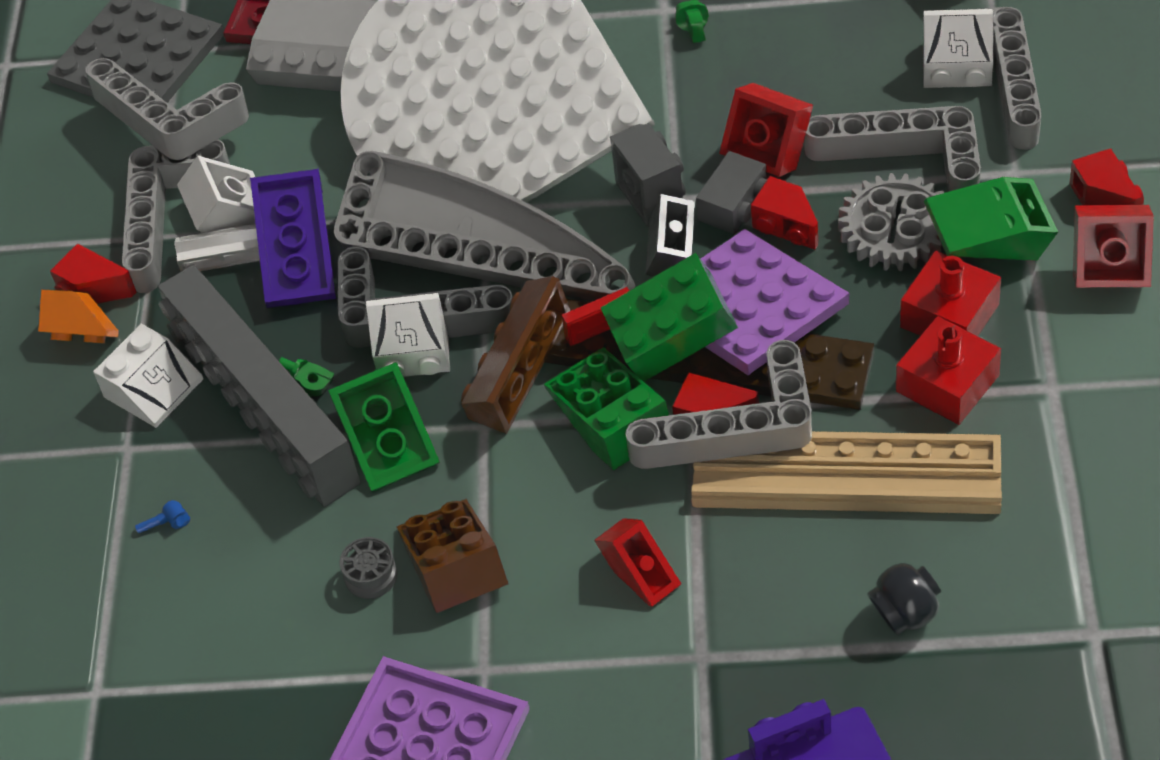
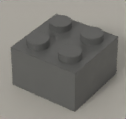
(645, 168)

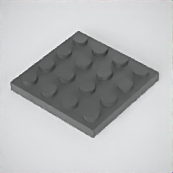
(144, 39)

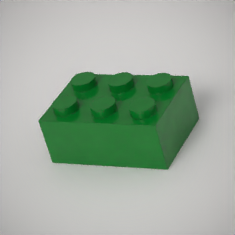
(669, 317)

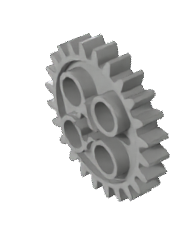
(871, 215)

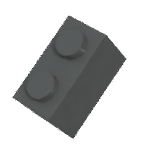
(730, 192)
(669, 233)

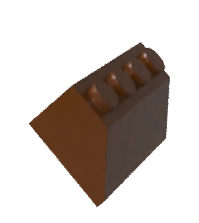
(516, 354)

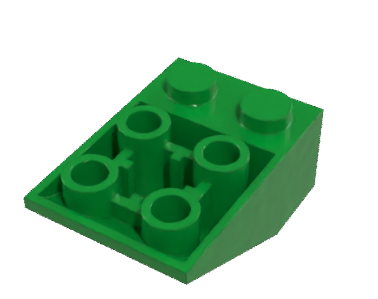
(993, 220)
(602, 401)

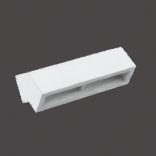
(218, 248)

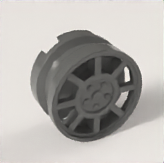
(369, 569)

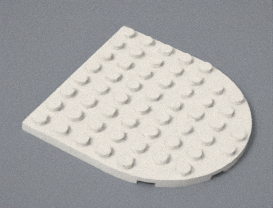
(487, 89)

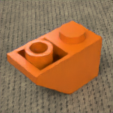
(73, 313)

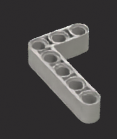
(1016, 78)
(169, 130)
(900, 133)
(147, 181)
(732, 430)

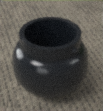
(905, 597)

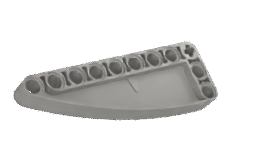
(454, 211)

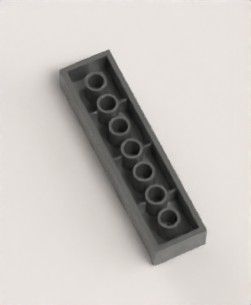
(258, 386)

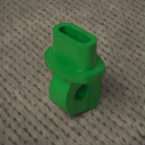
(692, 17)
(304, 371)

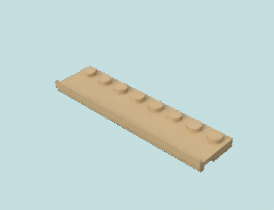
(861, 475)

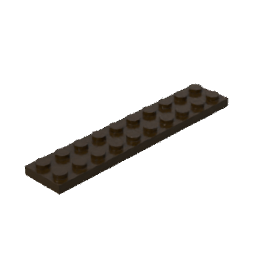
(832, 366)

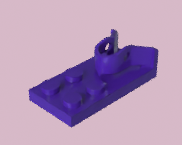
(292, 238)

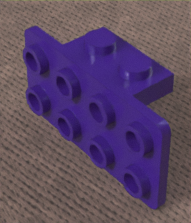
(814, 734)

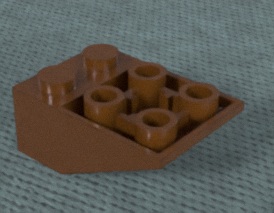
(452, 555)

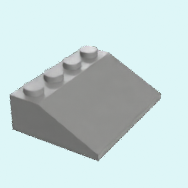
(305, 42)

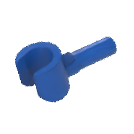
(171, 512)

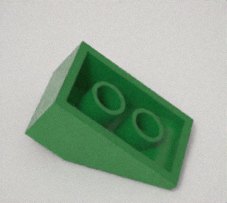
(384, 426)

